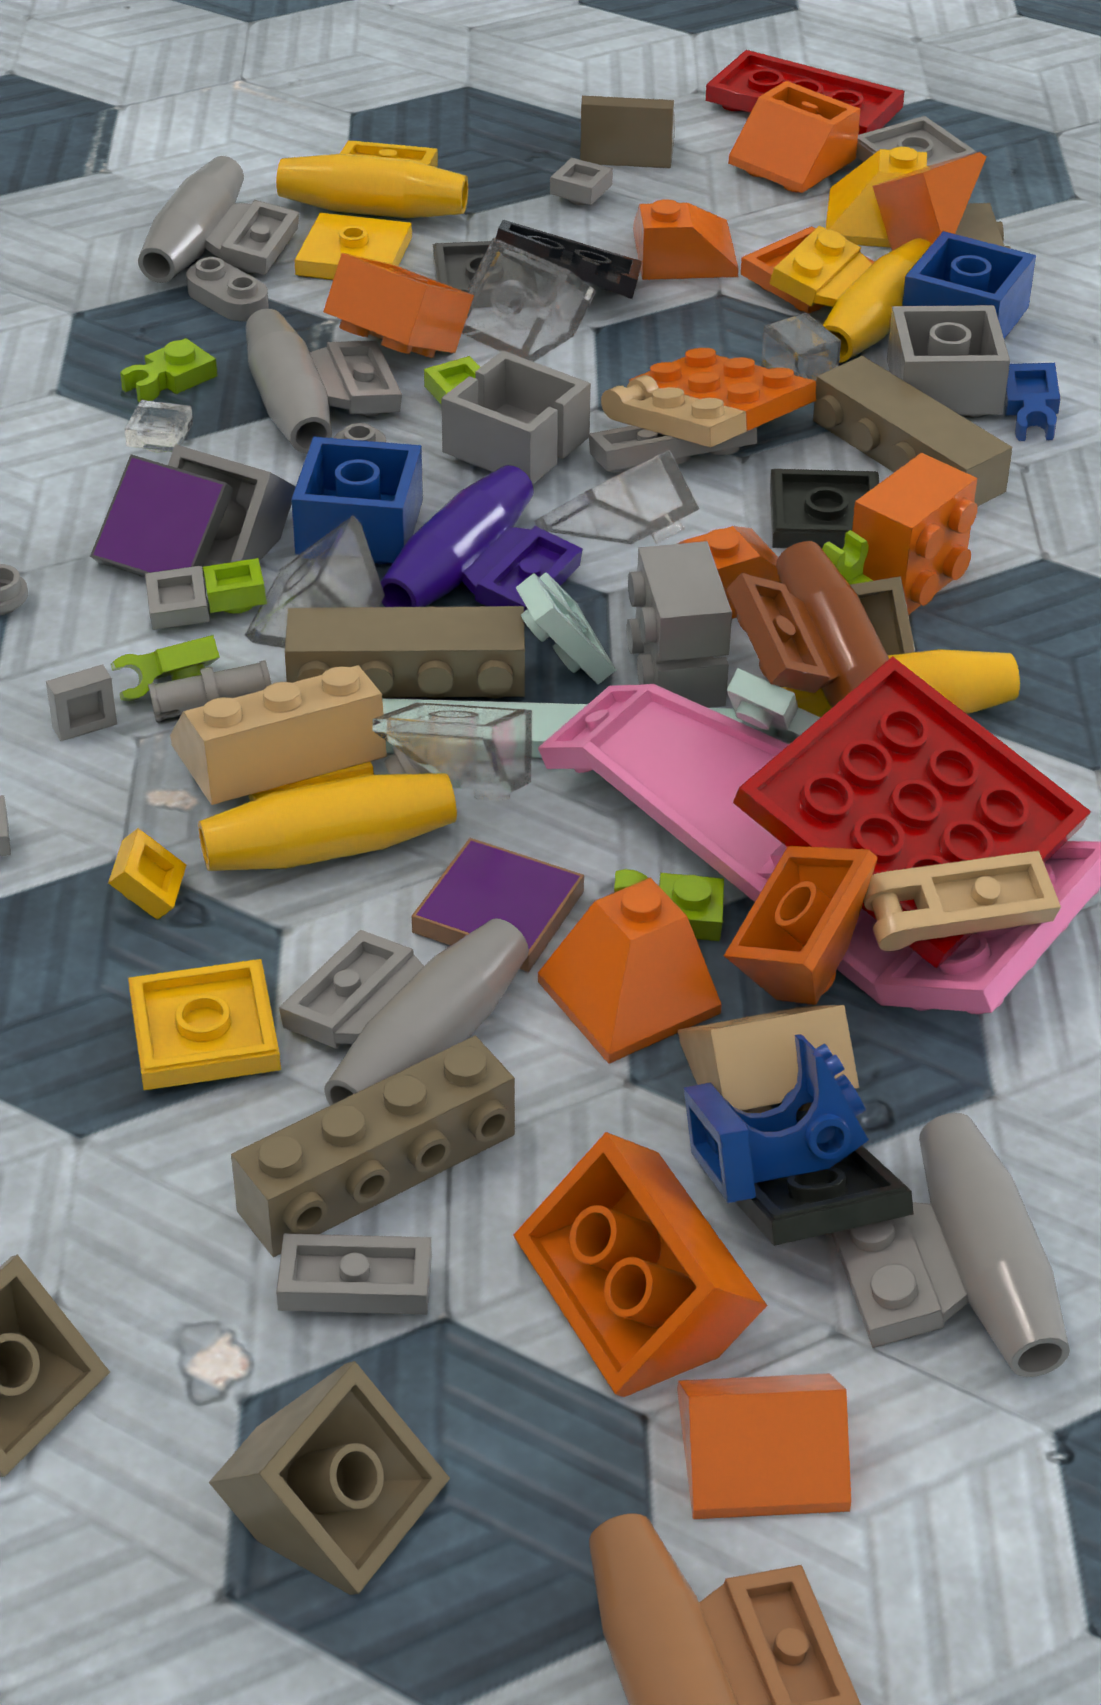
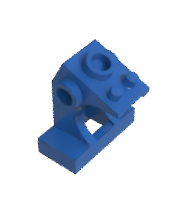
(759, 1147)

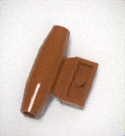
(808, 625)

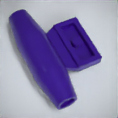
(478, 545)

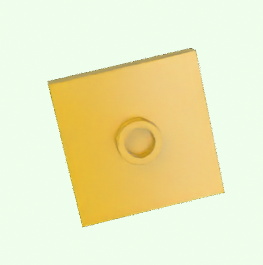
(350, 235)
(203, 1024)

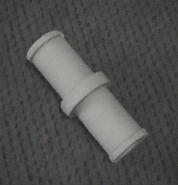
(179, 695)

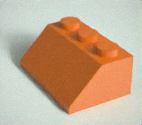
(637, 1267)

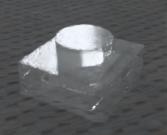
(158, 426)

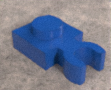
(1033, 397)

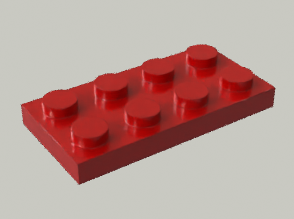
(755, 74)

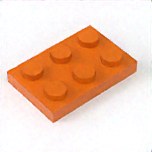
(737, 382)

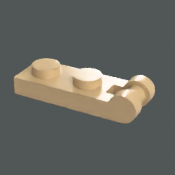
(673, 413)
(961, 898)

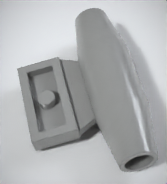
(207, 217)
(303, 384)
(396, 1006)
(957, 1251)

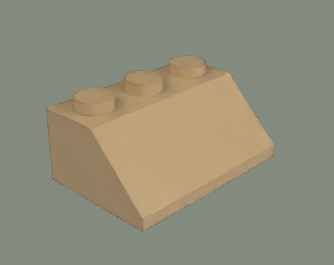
(281, 734)

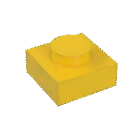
(147, 874)

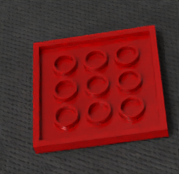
(911, 784)

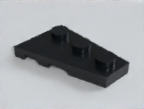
(589, 263)

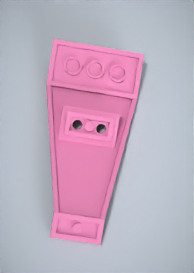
(685, 772)

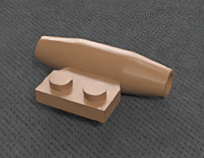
(741, 1645)

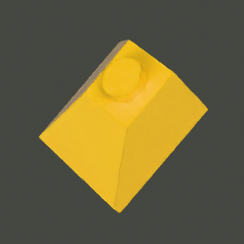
(852, 200)

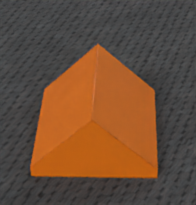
(928, 199)
(766, 1445)

